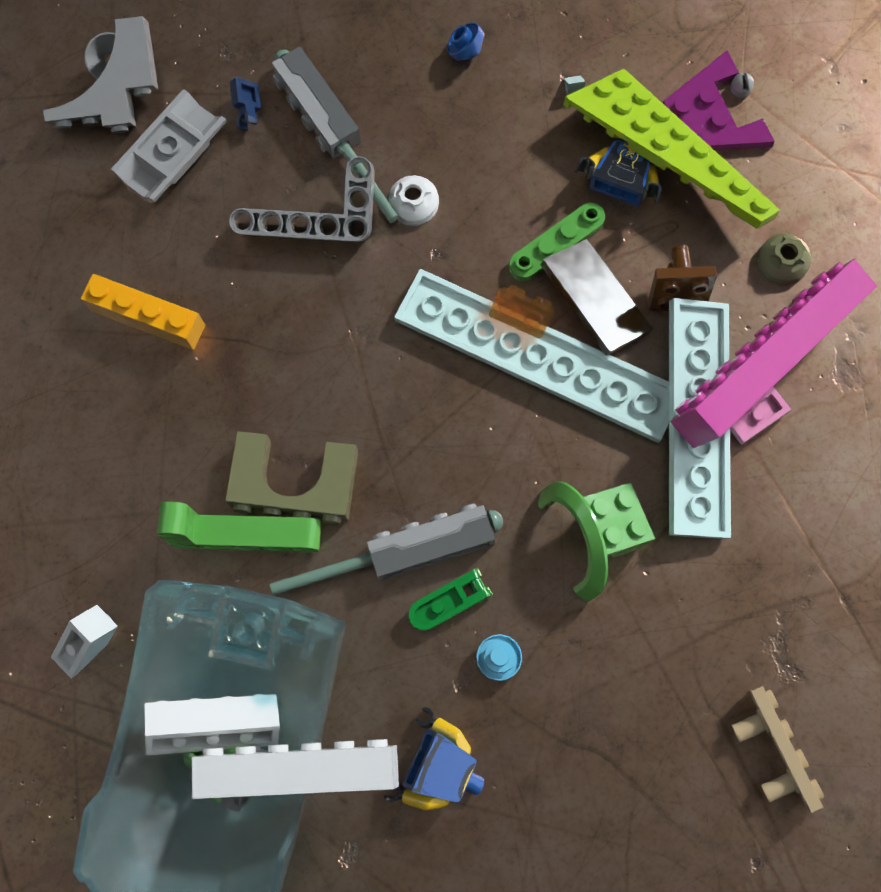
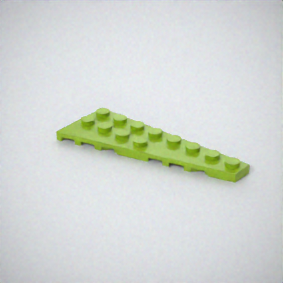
(665, 140)

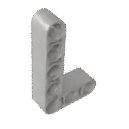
(315, 220)

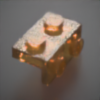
(521, 311)

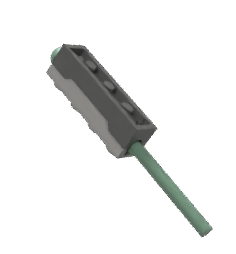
(322, 113)
(413, 547)

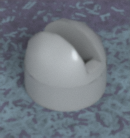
(737, 85)

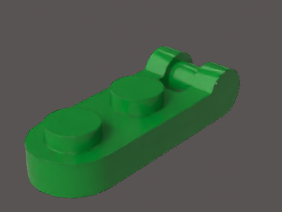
(448, 601)

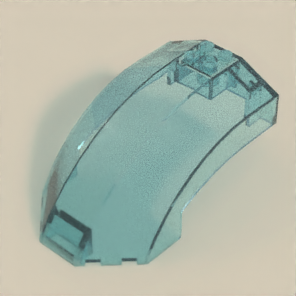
(207, 645)

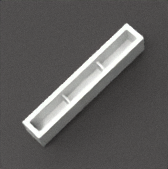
(295, 771)

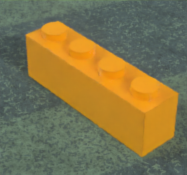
(143, 311)

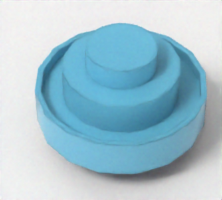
(499, 657)

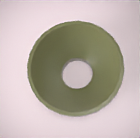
(779, 269)

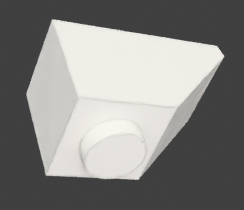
(83, 640)

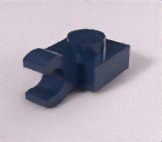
(246, 98)

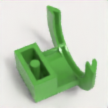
(610, 525)

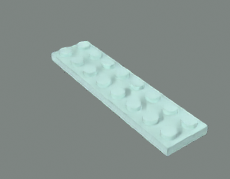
(698, 475)

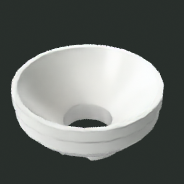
(414, 211)

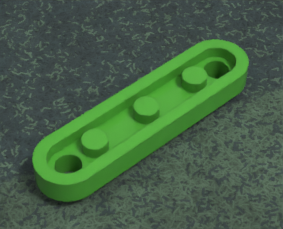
(563, 235)

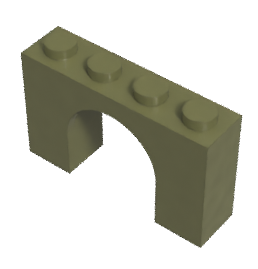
(326, 500)

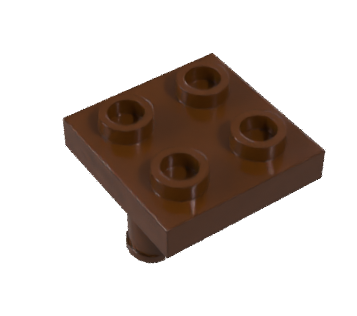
(681, 281)

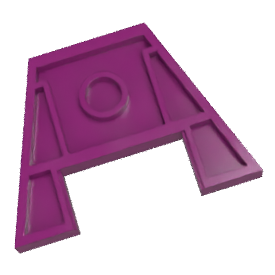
(705, 112)

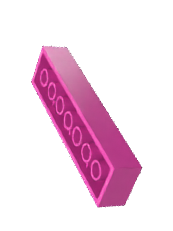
(772, 353)

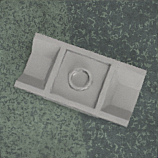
(167, 147)

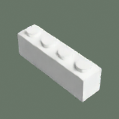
(211, 724)

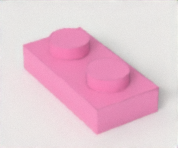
(760, 416)

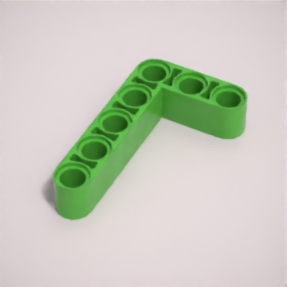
(187, 530)

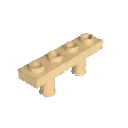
(795, 761)

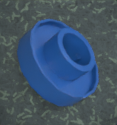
(465, 41)

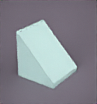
(574, 84)

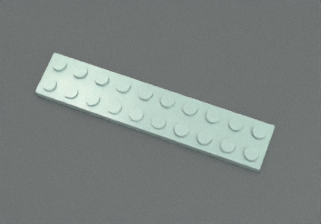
(550, 363)

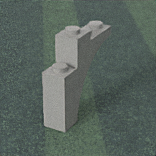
(110, 98)

